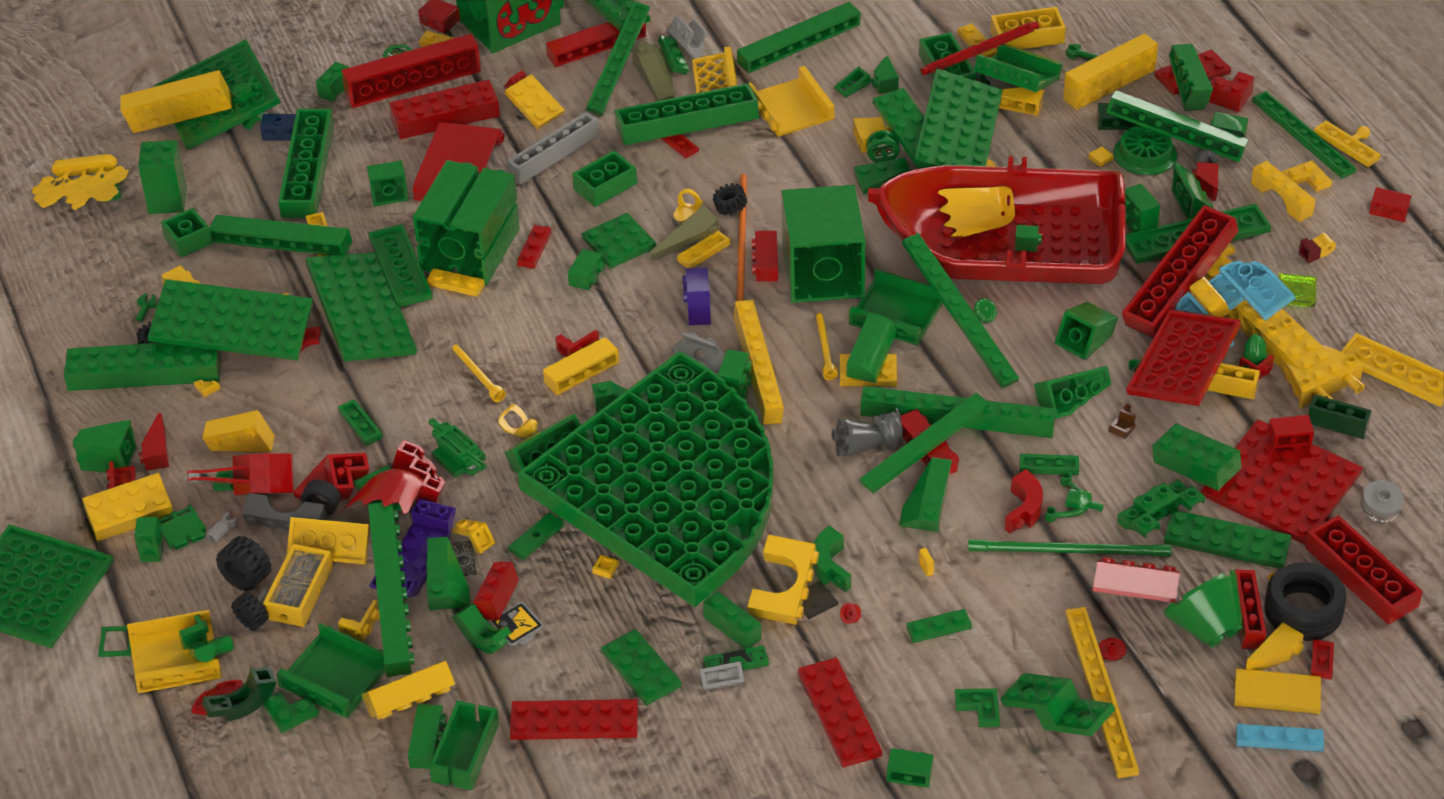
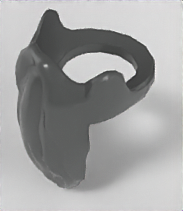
(890, 428)

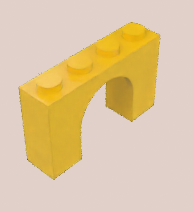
(786, 605)

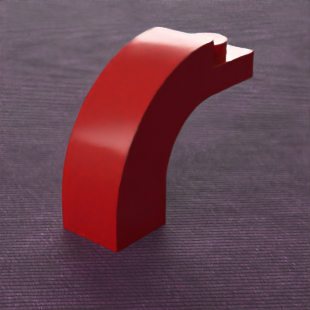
(1030, 492)

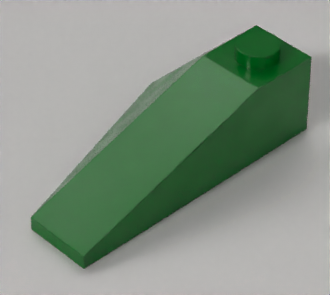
(445, 578)

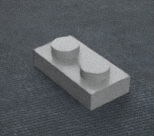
(721, 676)

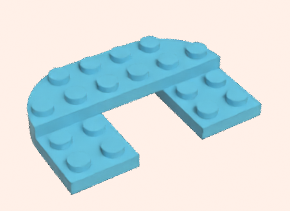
(1244, 282)

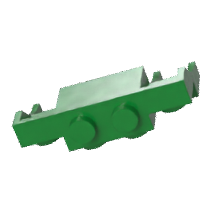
(1158, 504)

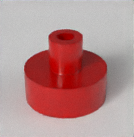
(850, 613)

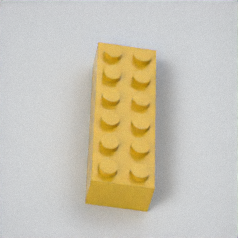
(1110, 71)
(176, 101)

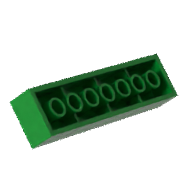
(686, 114)
(306, 163)
(139, 366)

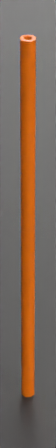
(741, 244)

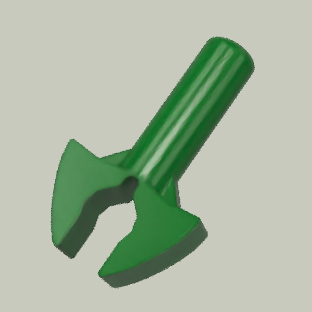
(1074, 51)
(145, 305)

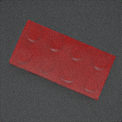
(1211, 63)

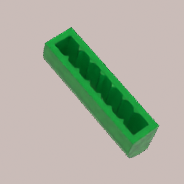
(871, 348)

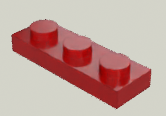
(534, 246)

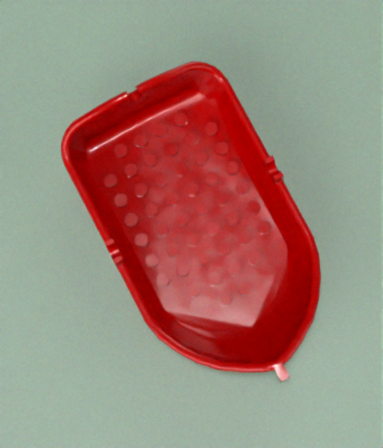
(1075, 212)

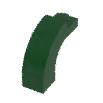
(246, 699)

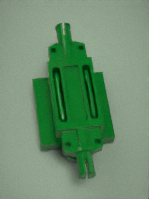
(456, 450)

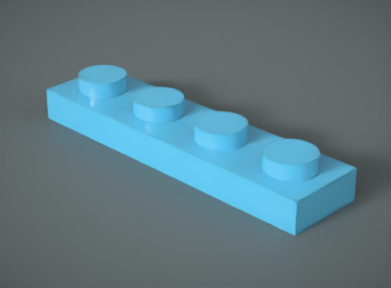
(1279, 737)

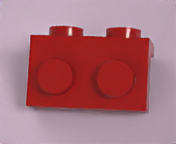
(119, 476)

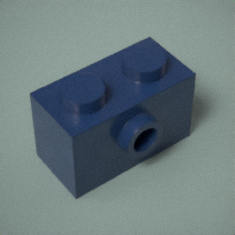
(277, 127)

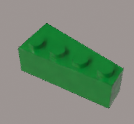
(1190, 77)

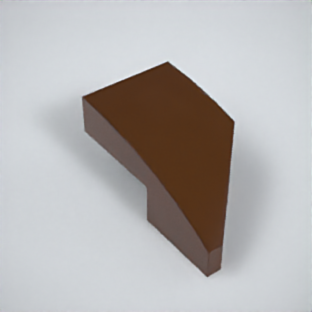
(1124, 423)

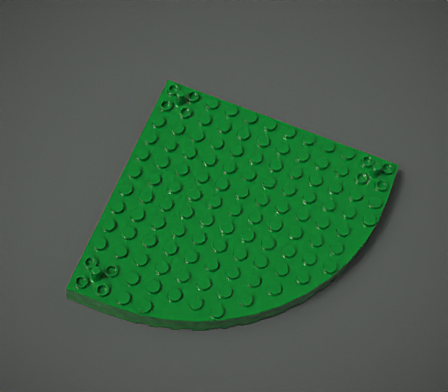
(665, 478)

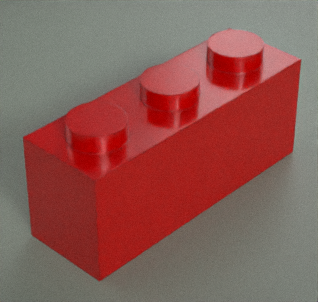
(765, 256)
(496, 590)

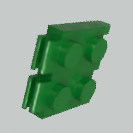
(182, 528)

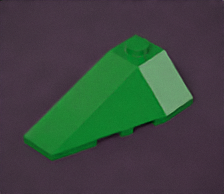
(1072, 390)
(926, 501)

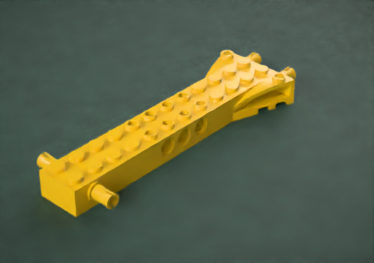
(1302, 359)

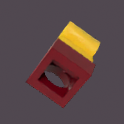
(1316, 247)

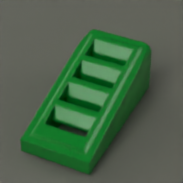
(864, 80)

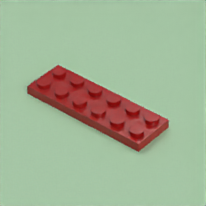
(840, 712)
(574, 719)

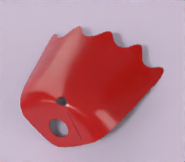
(390, 487)

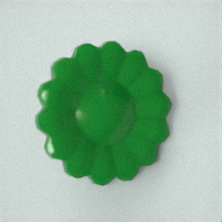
(985, 310)

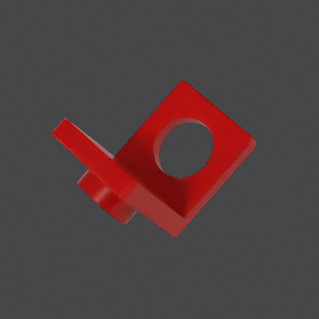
(1264, 367)

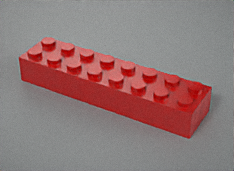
(411, 70)
(1179, 269)

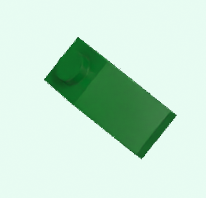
(885, 77)
(604, 393)

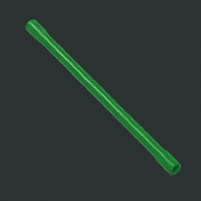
(1152, 550)

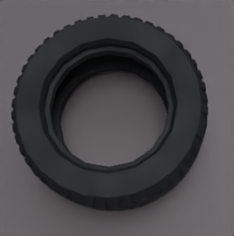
(1312, 580)

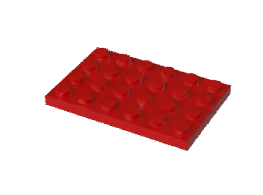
(1183, 357)

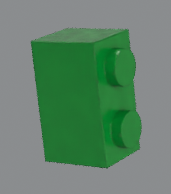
(330, 83)
(586, 269)
(148, 539)
(910, 767)

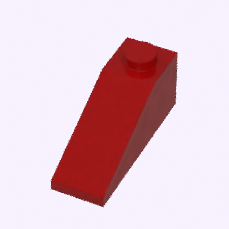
(154, 446)

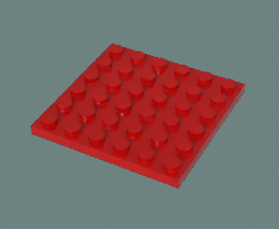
(1285, 487)

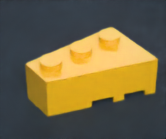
(239, 433)

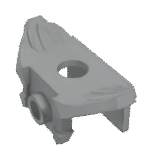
(690, 36)
(713, 355)

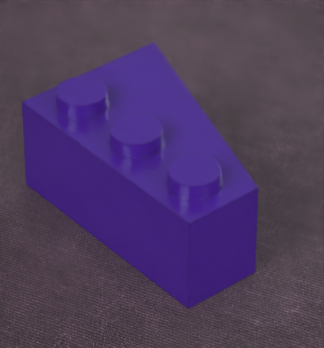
(697, 295)

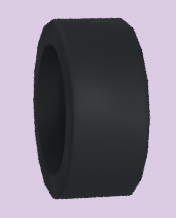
(325, 490)

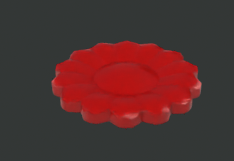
(1112, 649)

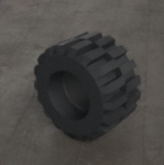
(243, 563)

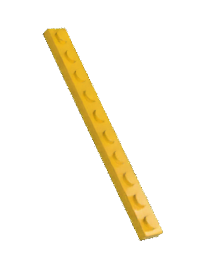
(1101, 690)

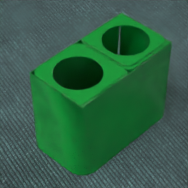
(1230, 123)

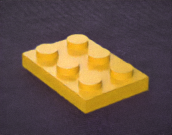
(534, 101)
(887, 376)

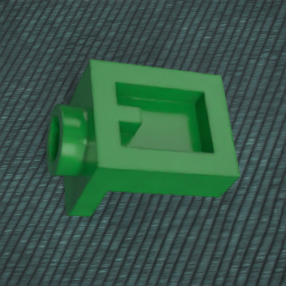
(195, 634)

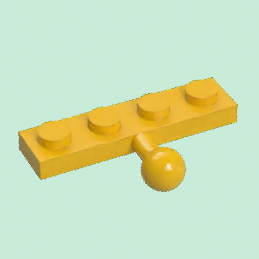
(1348, 143)

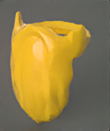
(685, 210)

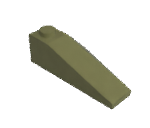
(654, 70)
(694, 229)

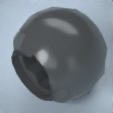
(1204, 154)

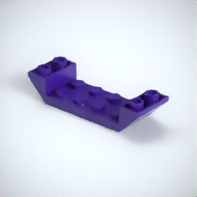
(428, 521)

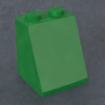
(1085, 329)
(103, 444)

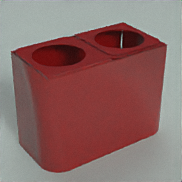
(437, 15)

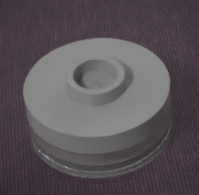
(1381, 501)

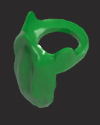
(1255, 350)

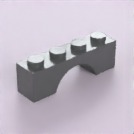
(259, 512)

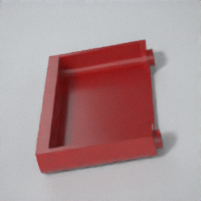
(457, 144)

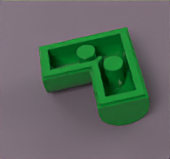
(208, 650)

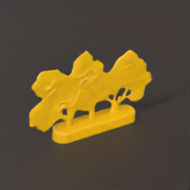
(84, 187)

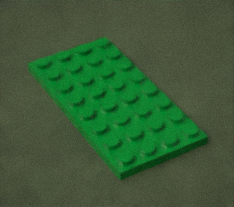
(957, 122)
(360, 307)
(231, 319)

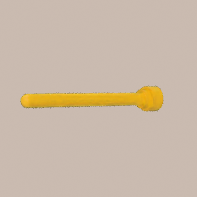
(829, 370)
(496, 392)

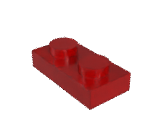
(1322, 659)

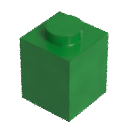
(1027, 238)

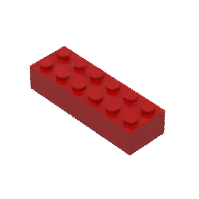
(454, 105)
(1363, 569)

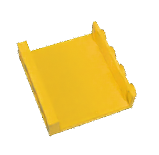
(794, 104)
(160, 658)

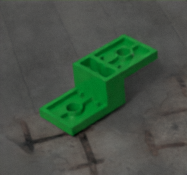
(1057, 704)

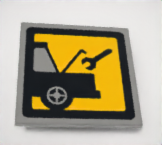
(521, 623)

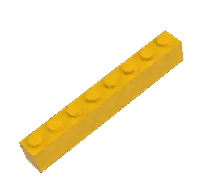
(762, 372)

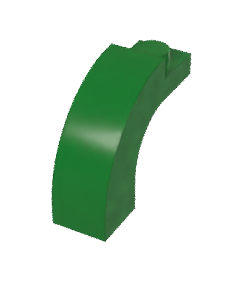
(829, 544)
(479, 631)

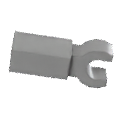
(221, 528)

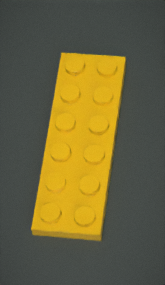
(1398, 369)

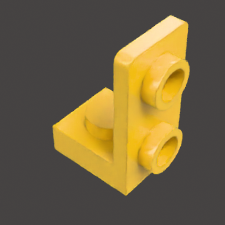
(477, 532)
(360, 630)

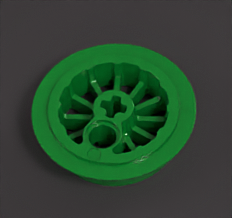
(1153, 151)

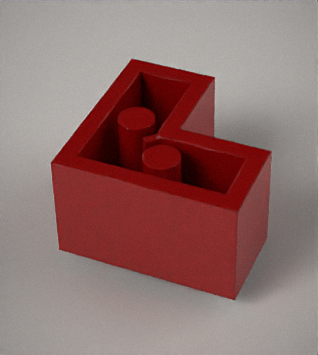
(1232, 93)
(344, 469)

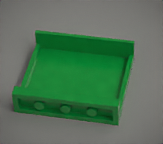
(1019, 68)
(901, 300)
(334, 671)

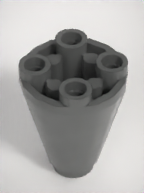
(855, 436)

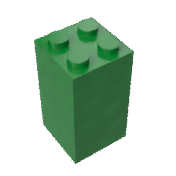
(162, 176)

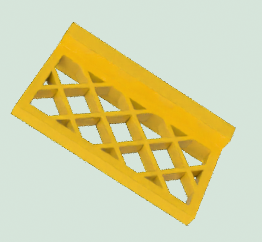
(728, 74)

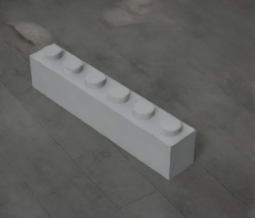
(553, 147)

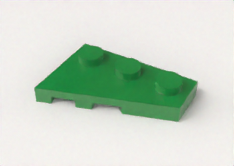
(878, 173)

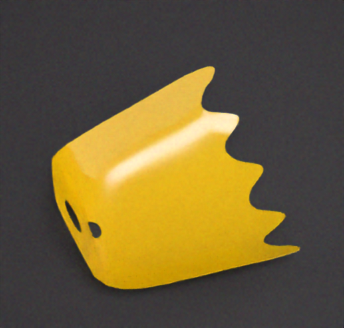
(977, 209)

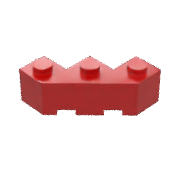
(412, 459)

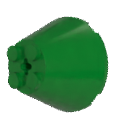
(1209, 610)

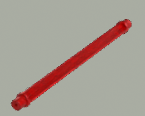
(979, 48)

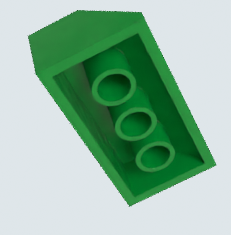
(537, 444)

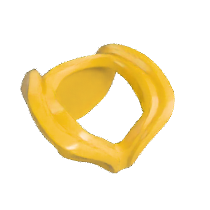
(527, 428)

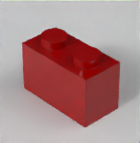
(1390, 204)
(1290, 431)

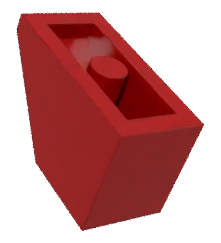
(1208, 177)

